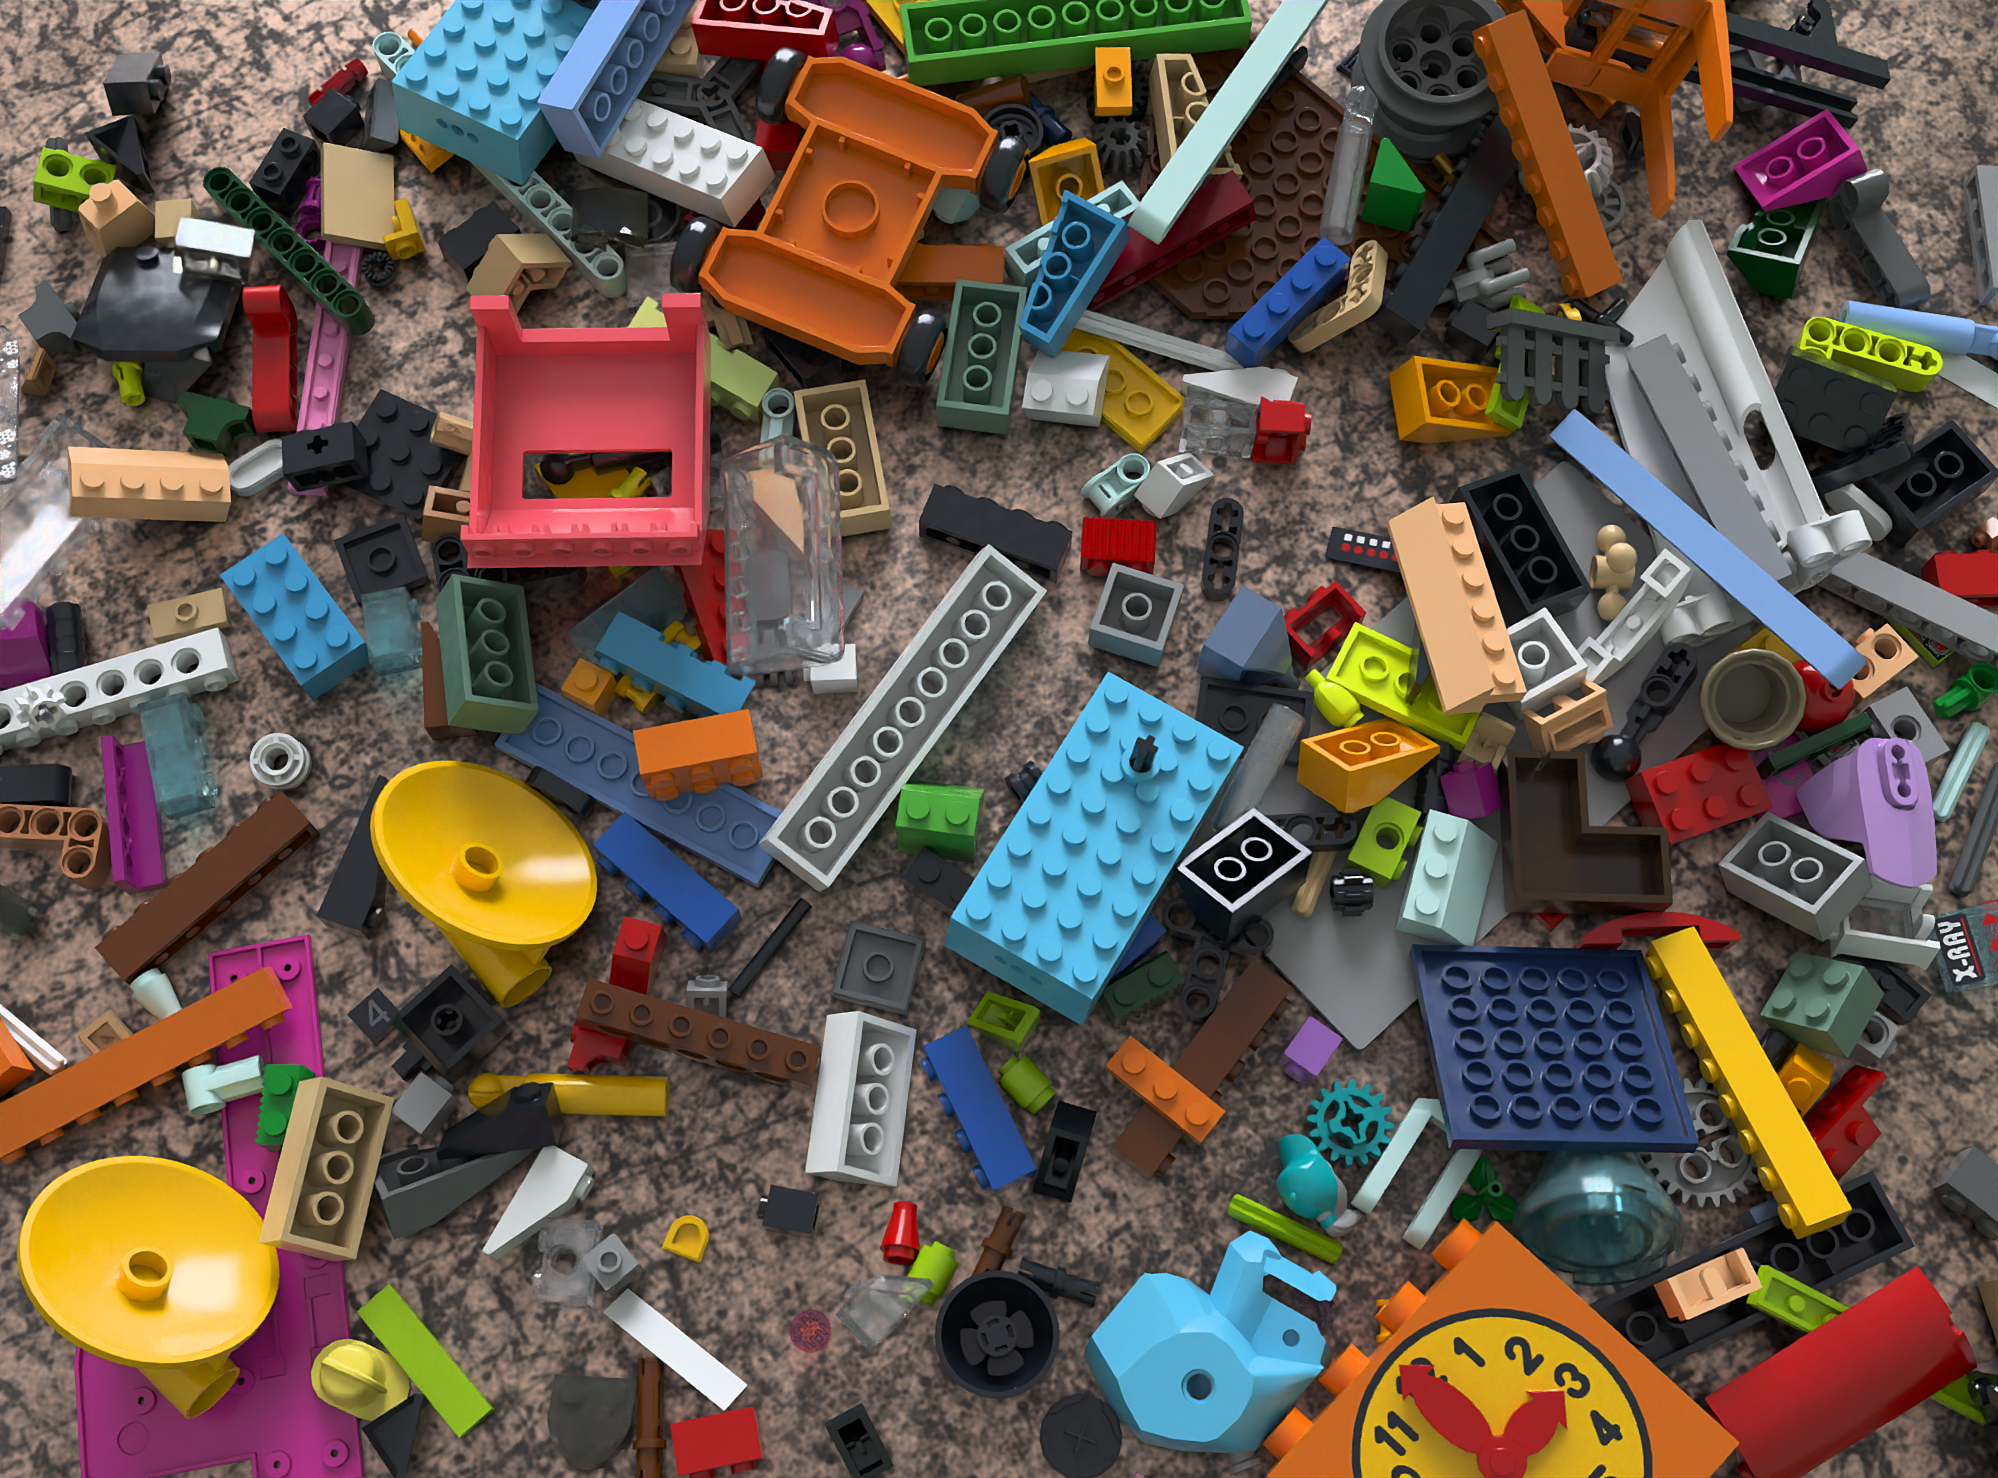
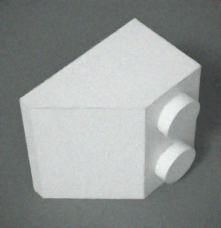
(1066, 388)

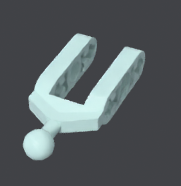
(1393, 1156)

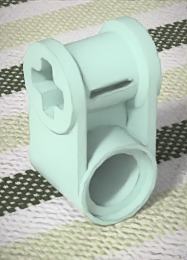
(1114, 491)

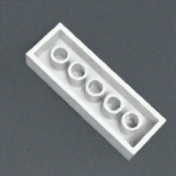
(685, 163)

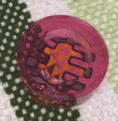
(810, 1331)

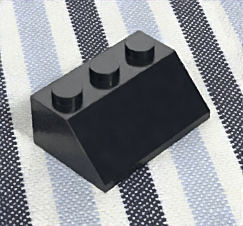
(1242, 874)

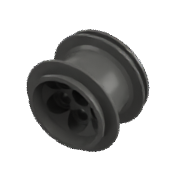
(1419, 111)

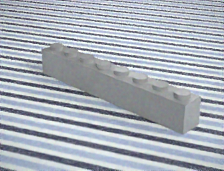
(1706, 456)

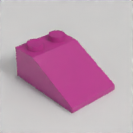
(1802, 164)

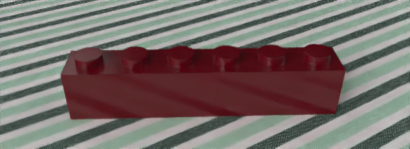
(1210, 216)

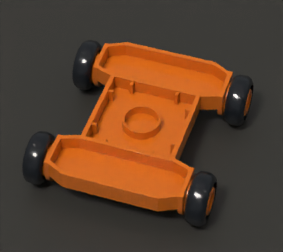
(850, 212)

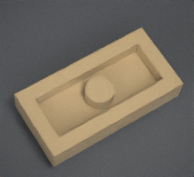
(189, 615)

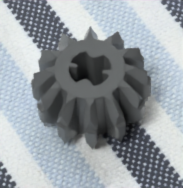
(1120, 145)

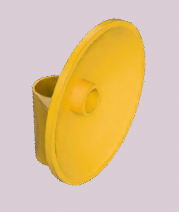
(486, 867)
(150, 1271)

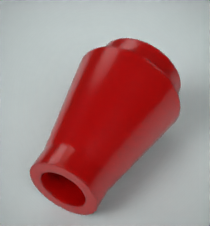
(901, 1237)

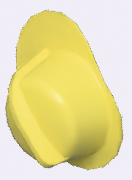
(359, 1379)

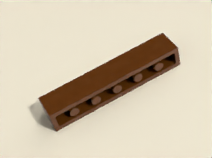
(207, 889)
(1206, 1064)

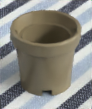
(1752, 698)

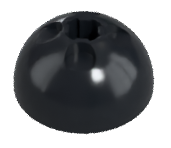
(987, 1306)

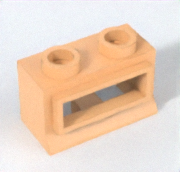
(1572, 722)
(1708, 1285)

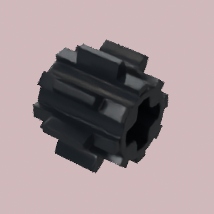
(1351, 892)

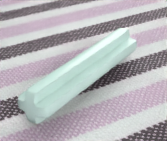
(1959, 770)

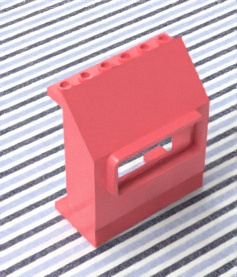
(589, 396)

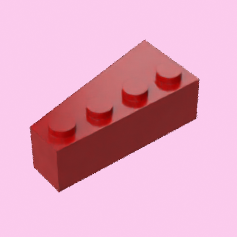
(762, 27)

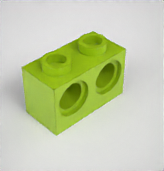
(76, 180)

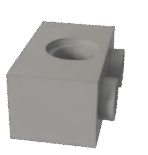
(1904, 714)

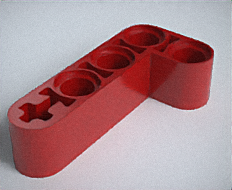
(274, 357)

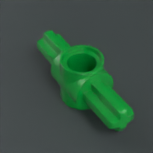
(1968, 691)

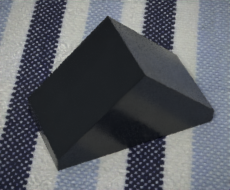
(859, 1443)

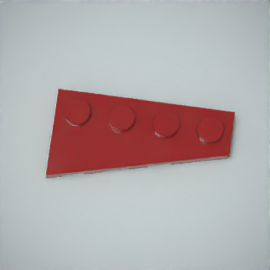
(706, 596)

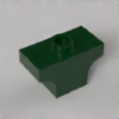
(215, 422)

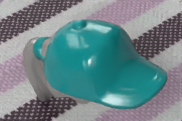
(1312, 1187)

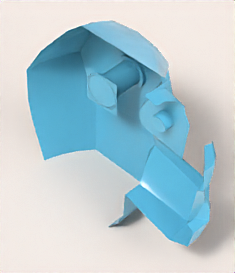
(1213, 1366)

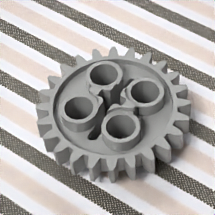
(1716, 1177)

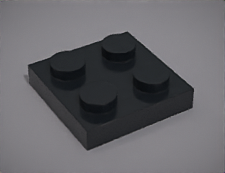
(382, 558)

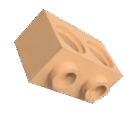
(1878, 670)

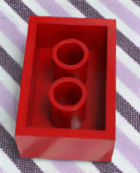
(1699, 792)

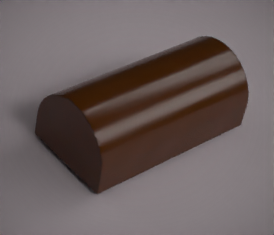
(1007, 91)

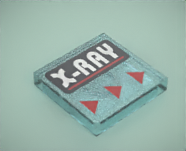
(1967, 947)

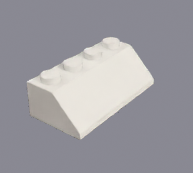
(861, 1100)

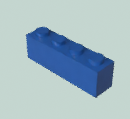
(1287, 304)
(667, 882)
(979, 1111)

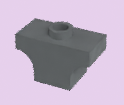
(51, 321)

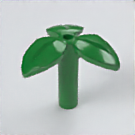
(1489, 1194)

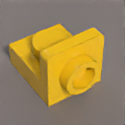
(407, 238)

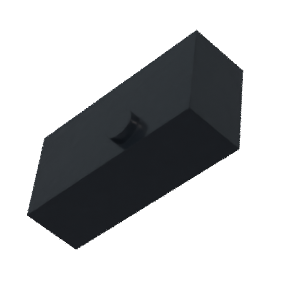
(1522, 547)

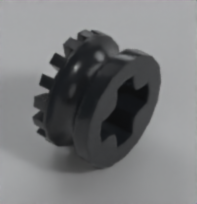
(382, 261)

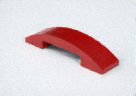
(1650, 924)

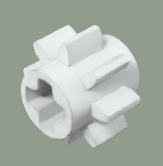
(45, 717)

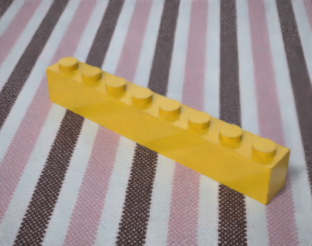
(1746, 1084)

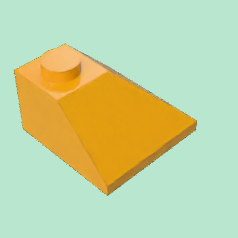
(1062, 167)

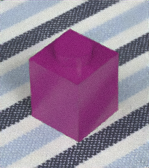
(1471, 789)

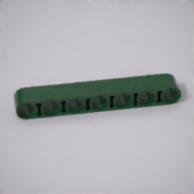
(290, 251)

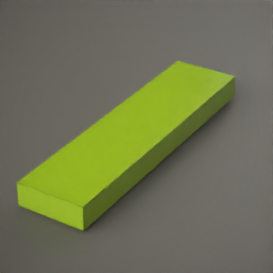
(425, 1361)

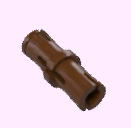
(1000, 1241)

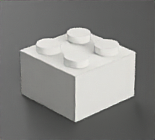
(1546, 661)

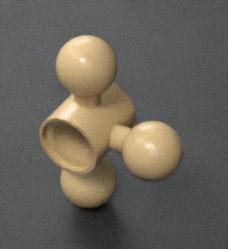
(1613, 571)

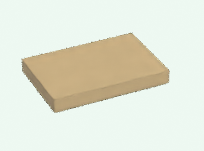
(356, 196)

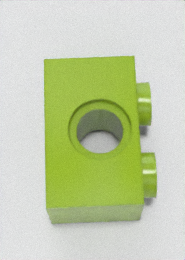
(1390, 820)

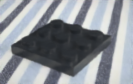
(401, 457)

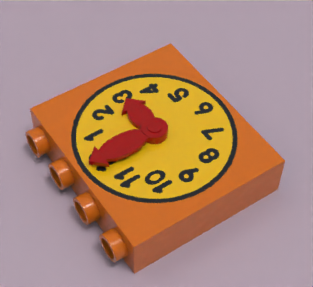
(1497, 1381)

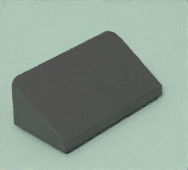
(381, 118)

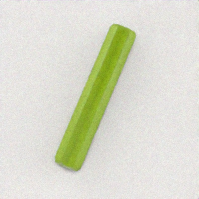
(1285, 1229)

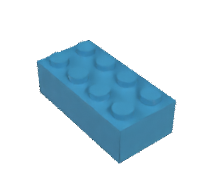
(297, 616)

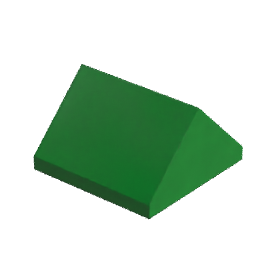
(1393, 191)

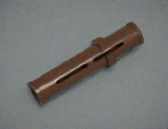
(650, 1401)

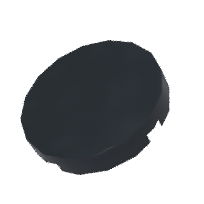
(1080, 1436)

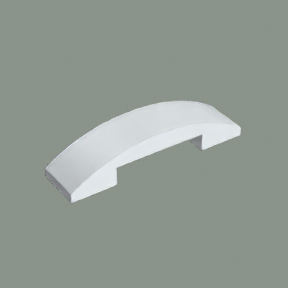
(1639, 619)

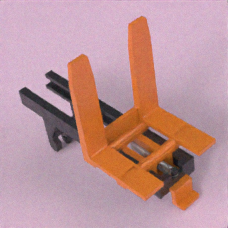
(1701, 55)

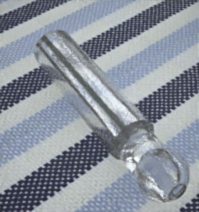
(1348, 167)
(1258, 766)

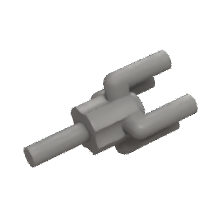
(1479, 280)

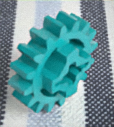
(1365, 1118)

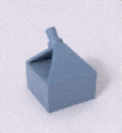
(1249, 644)

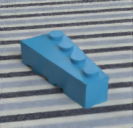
(670, 669)

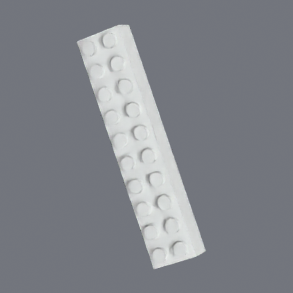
(902, 719)

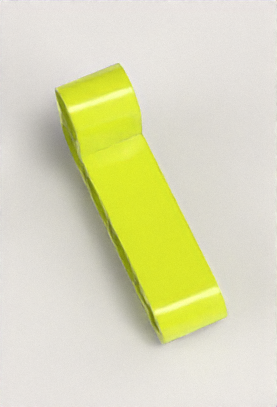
(1907, 363)

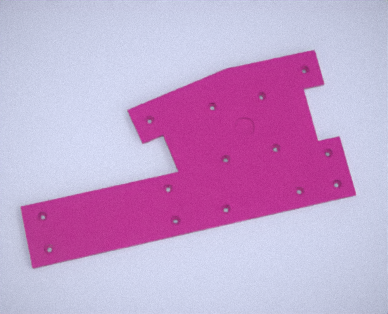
(276, 1408)

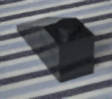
(512, 1122)

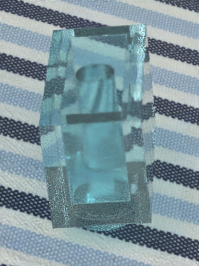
(392, 630)

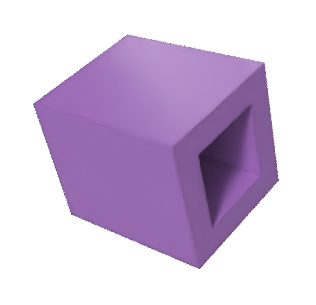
(1309, 1051)

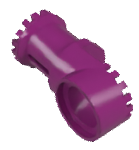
(310, 214)

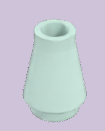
(155, 994)

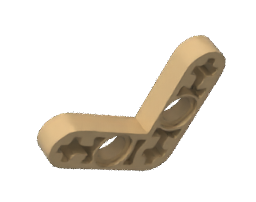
(1359, 303)

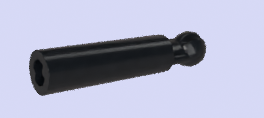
(560, 467)

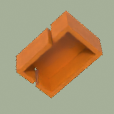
(698, 755)

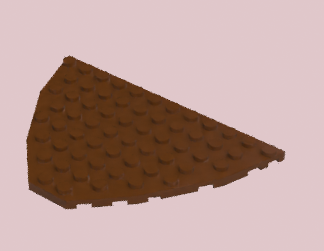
(1286, 172)

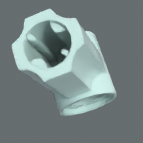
(778, 424)
(213, 1085)

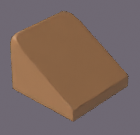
(39, 374)

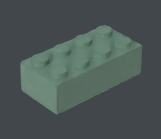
(981, 357)
(486, 655)

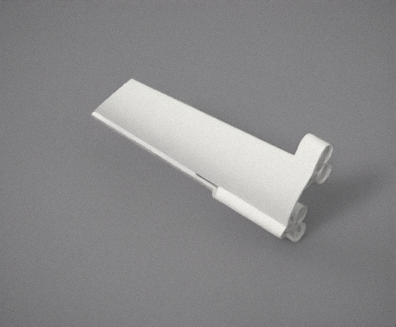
(1698, 311)

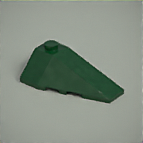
(1776, 247)

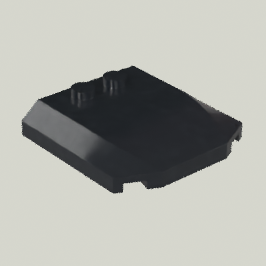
(151, 313)

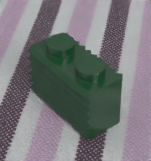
(1141, 989)

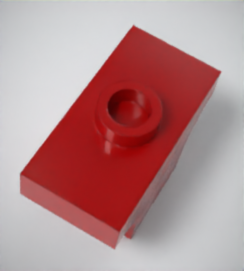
(595, 1049)

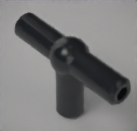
(1606, 317)

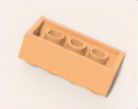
(148, 484)

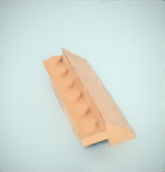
(1455, 607)

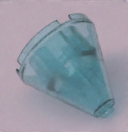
(1598, 1217)

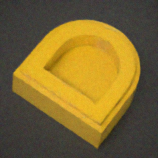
(688, 1238)

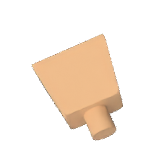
(114, 218)

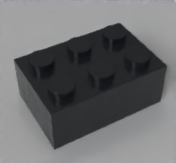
(1831, 401)
(1932, 484)

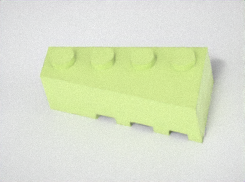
(736, 378)

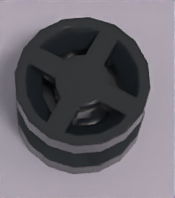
(1023, 782)

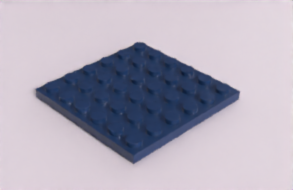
(1550, 1050)

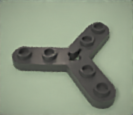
(688, 94)

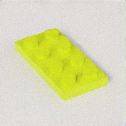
(1377, 675)

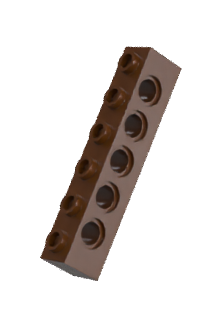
(697, 1035)

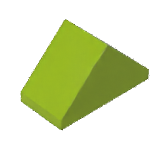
(1005, 1021)

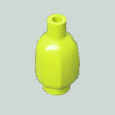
(1334, 701)

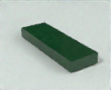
(1814, 746)

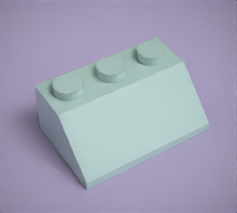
(1447, 880)

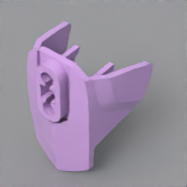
(1879, 804)

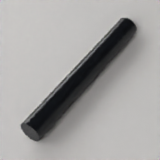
(770, 948)

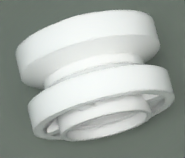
(265, 753)

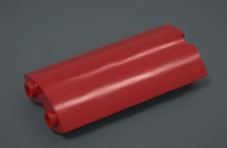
(1843, 1380)

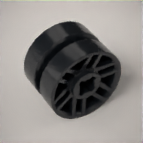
(1018, 122)

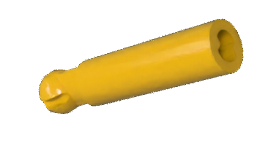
(584, 1092)

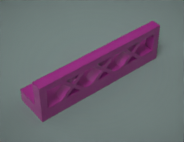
(132, 818)

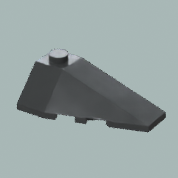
(421, 1190)

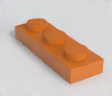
(1165, 1090)

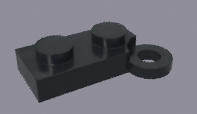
(1902, 994)

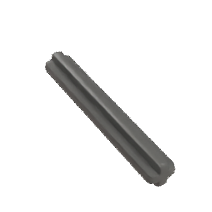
(1978, 839)

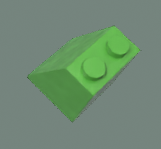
(940, 819)

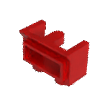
(1280, 431)
(1318, 602)

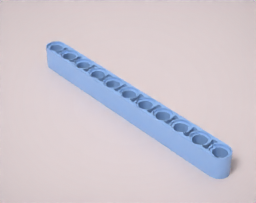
(1709, 550)

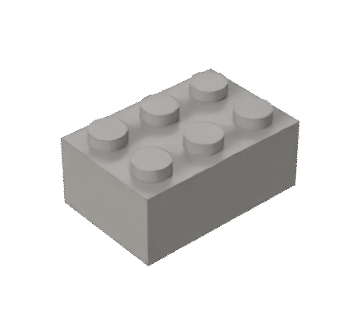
(1795, 875)

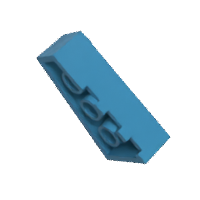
(1075, 264)

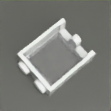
(1888, 926)

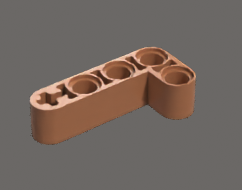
(67, 838)

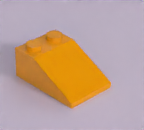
(1443, 401)
(1362, 762)

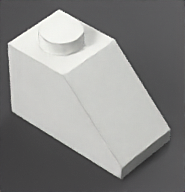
(1172, 484)

